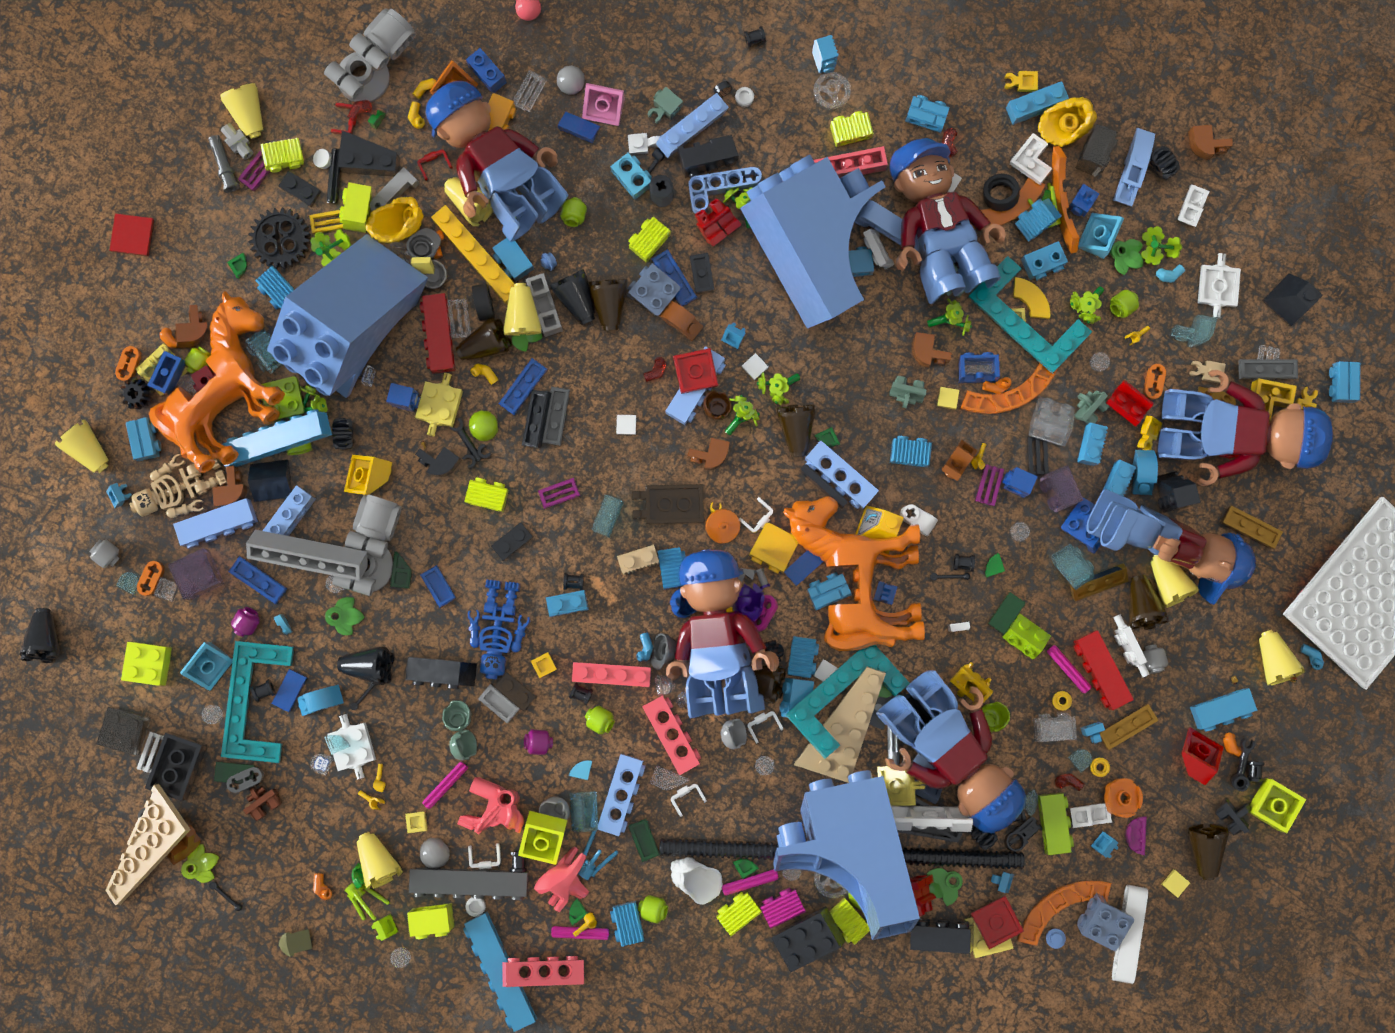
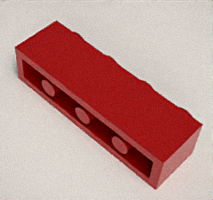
(438, 333)
(1103, 670)

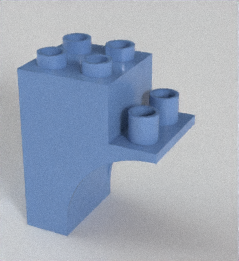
(805, 231)
(344, 314)
(857, 846)

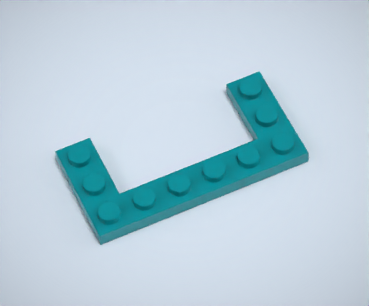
(1049, 356)
(238, 700)
(804, 712)

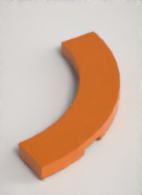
(1058, 176)
(1030, 190)
(1011, 399)
(1057, 901)

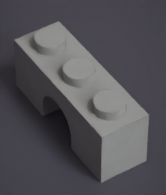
(544, 305)

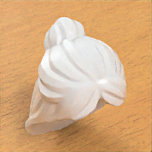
(696, 879)

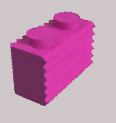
(782, 908)

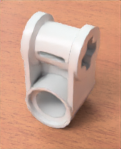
(924, 519)

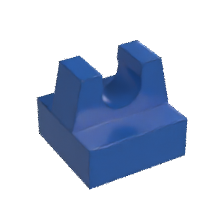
(885, 593)

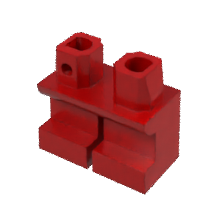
(717, 222)
(922, 893)

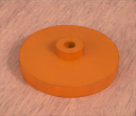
(722, 525)

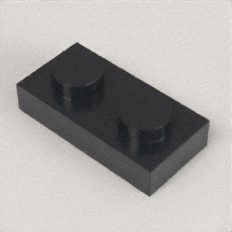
(299, 188)
(701, 273)
(512, 541)

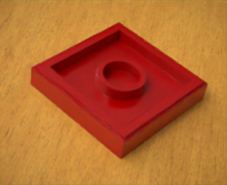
(131, 234)
(695, 371)
(997, 922)

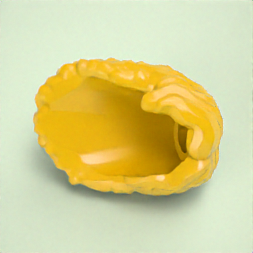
(1049, 121)
(395, 220)

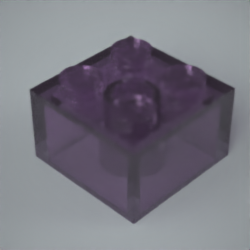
(1060, 489)
(195, 574)

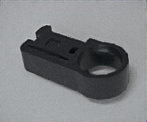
(1023, 832)

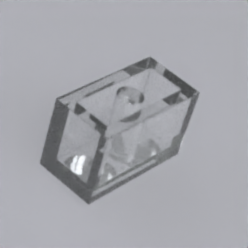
(1054, 728)

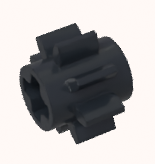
(775, 648)

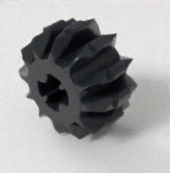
(1164, 162)
(133, 400)
(342, 433)
(983, 839)

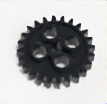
(263, 241)

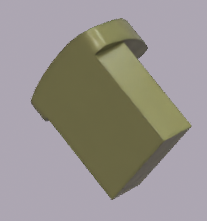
(295, 942)

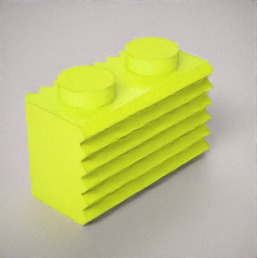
(851, 128)
(282, 155)
(649, 239)
(486, 495)
(738, 913)
(849, 921)

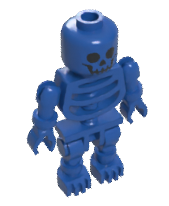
(493, 662)

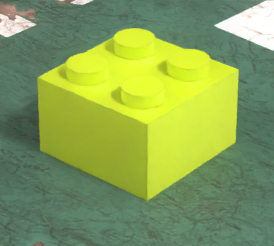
(356, 207)
(146, 663)
(1276, 805)
(542, 837)
(431, 920)

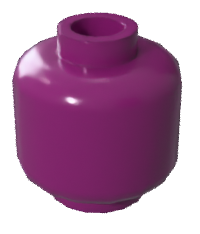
(245, 621)
(538, 742)

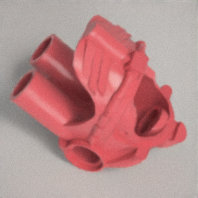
(497, 810)

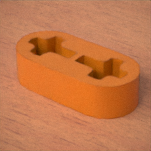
(124, 362)
(1159, 382)
(146, 576)

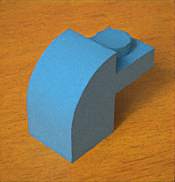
(1145, 472)
(320, 700)

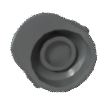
(423, 243)
(663, 650)

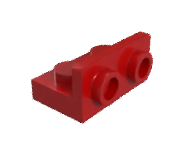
(1129, 403)

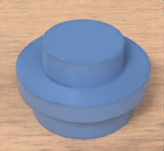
(548, 261)
(1055, 938)

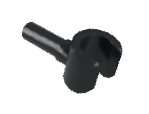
(659, 156)

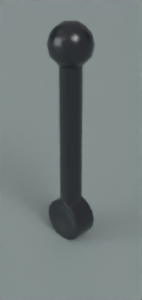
(934, 576)
(354, 706)
(214, 886)

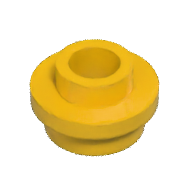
(1072, 118)
(1055, 700)
(1106, 767)

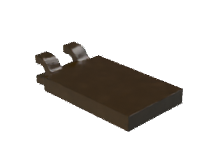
(670, 504)

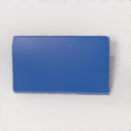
(578, 127)

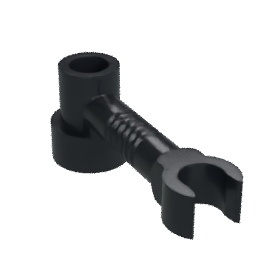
(1244, 783)

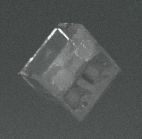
(1052, 421)

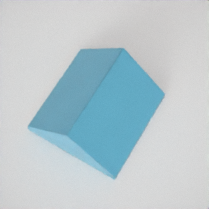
(1100, 234)
(207, 665)

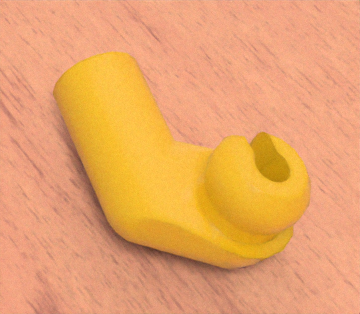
(422, 87)
(413, 116)
(480, 369)

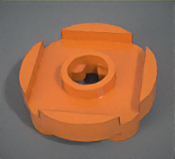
(1113, 802)

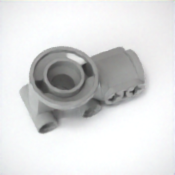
(384, 39)
(374, 525)

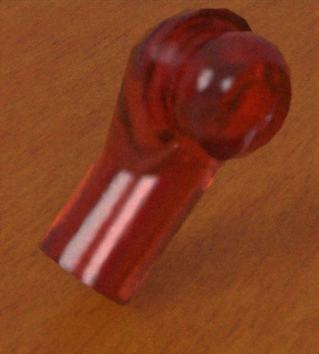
(359, 107)
(948, 138)
(658, 370)
(1067, 780)

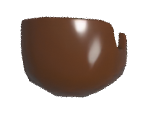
(717, 405)

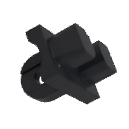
(1239, 824)

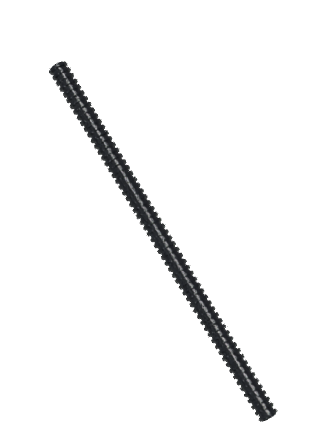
(911, 856)

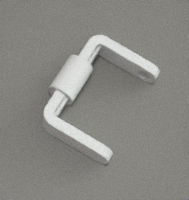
(765, 519)
(760, 718)
(683, 791)
(485, 864)

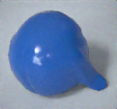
(680, 605)

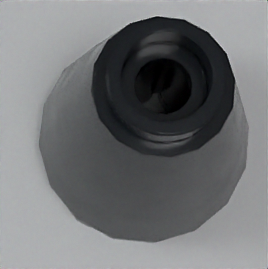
(575, 296)
(40, 638)
(368, 665)

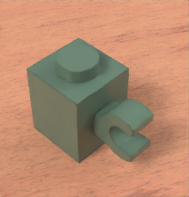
(666, 104)

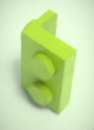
(1027, 636)

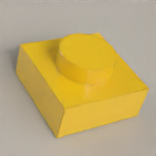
(543, 665)

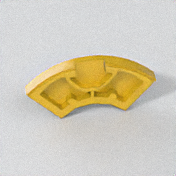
(1032, 297)

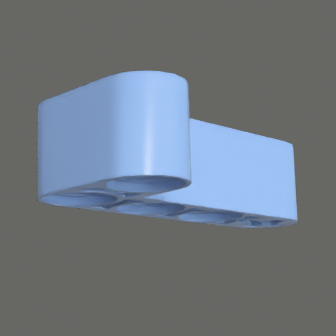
(723, 177)
(881, 220)

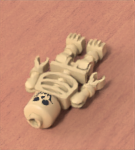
(148, 501)

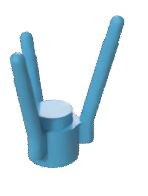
(587, 869)

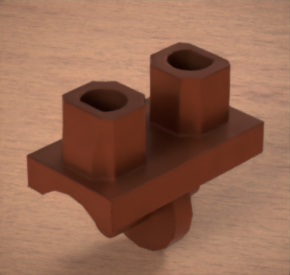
(255, 808)

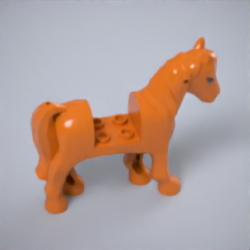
(185, 415)
(859, 623)

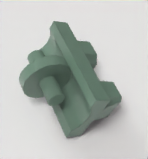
(908, 393)
(1088, 404)

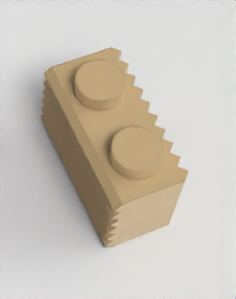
(638, 559)

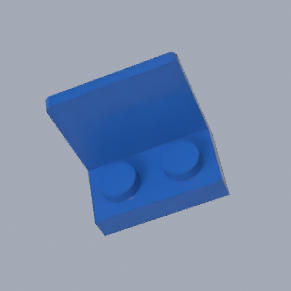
(1076, 525)

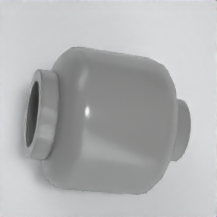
(104, 553)
(1155, 658)

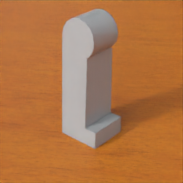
(394, 189)

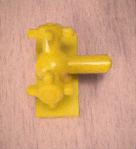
(966, 678)

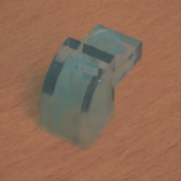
(1201, 331)

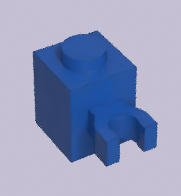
(1083, 201)

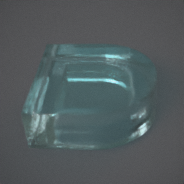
(128, 582)
(1080, 759)

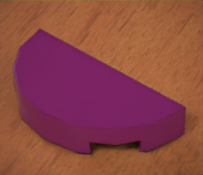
(1136, 835)

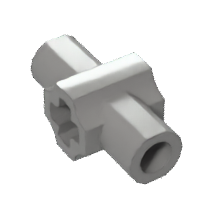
(237, 141)

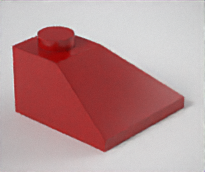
(1201, 756)

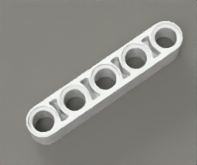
(1128, 952)

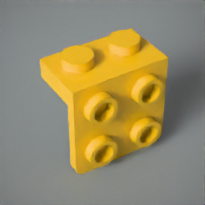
(773, 548)

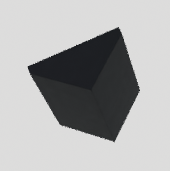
(270, 480)

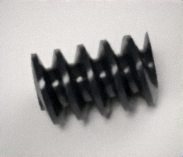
(661, 190)

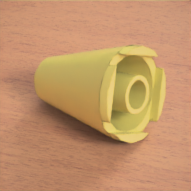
(245, 109)
(455, 193)
(521, 312)
(84, 447)
(1172, 582)
(1278, 659)
(376, 861)

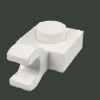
(640, 143)

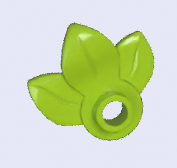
(202, 864)

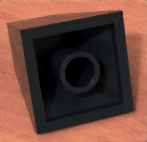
(1292, 298)

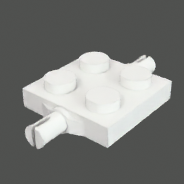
(1219, 285)
(1132, 650)
(360, 747)

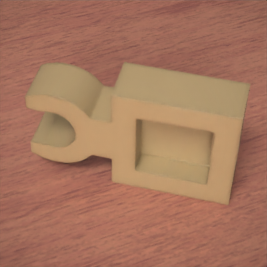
(1208, 366)

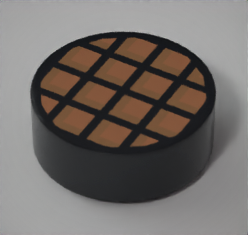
(722, 88)

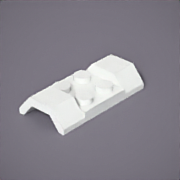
(931, 816)

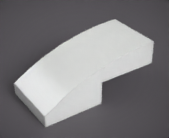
(1193, 205)
(1090, 815)

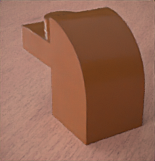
(1203, 145)
(681, 319)
(190, 333)
(924, 353)
(714, 457)
(959, 460)
(233, 492)
(184, 847)

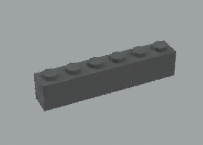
(468, 882)

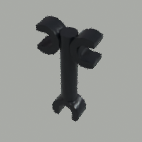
(476, 455)

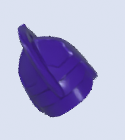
(749, 603)

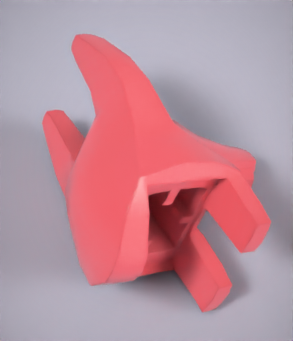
(563, 880)

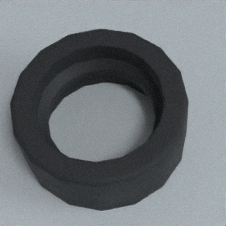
(1004, 204)
(482, 301)

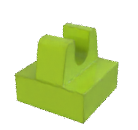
(385, 927)

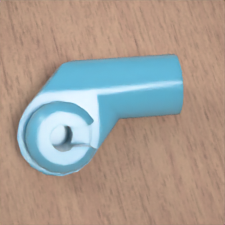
(1168, 275)

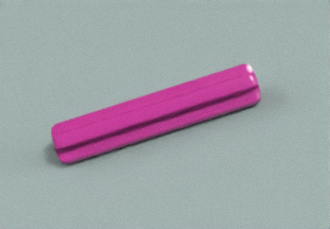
(1069, 669)
(445, 785)
(750, 882)
(567, 932)

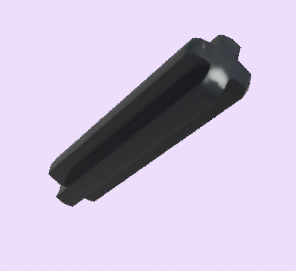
(334, 177)

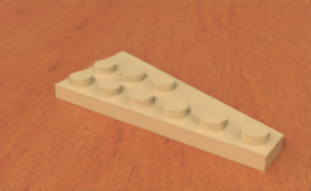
(848, 727)
(148, 845)

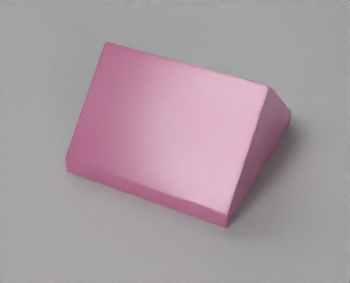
(603, 104)

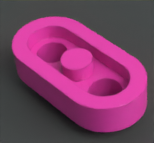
(766, 614)

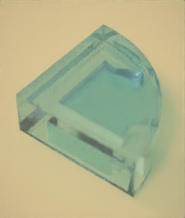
(336, 743)
(1031, 802)

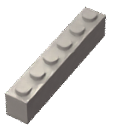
(306, 555)

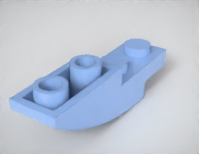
(1135, 167)

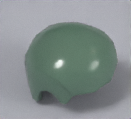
(457, 716)
(463, 745)

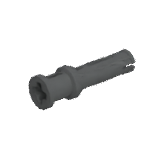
(225, 172)

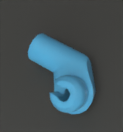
(645, 654)
(1314, 656)

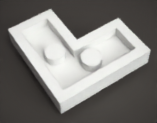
(1027, 159)

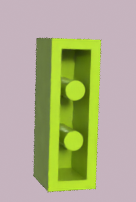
(1055, 823)

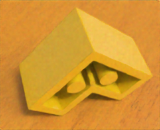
(1274, 393)

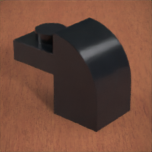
(442, 466)

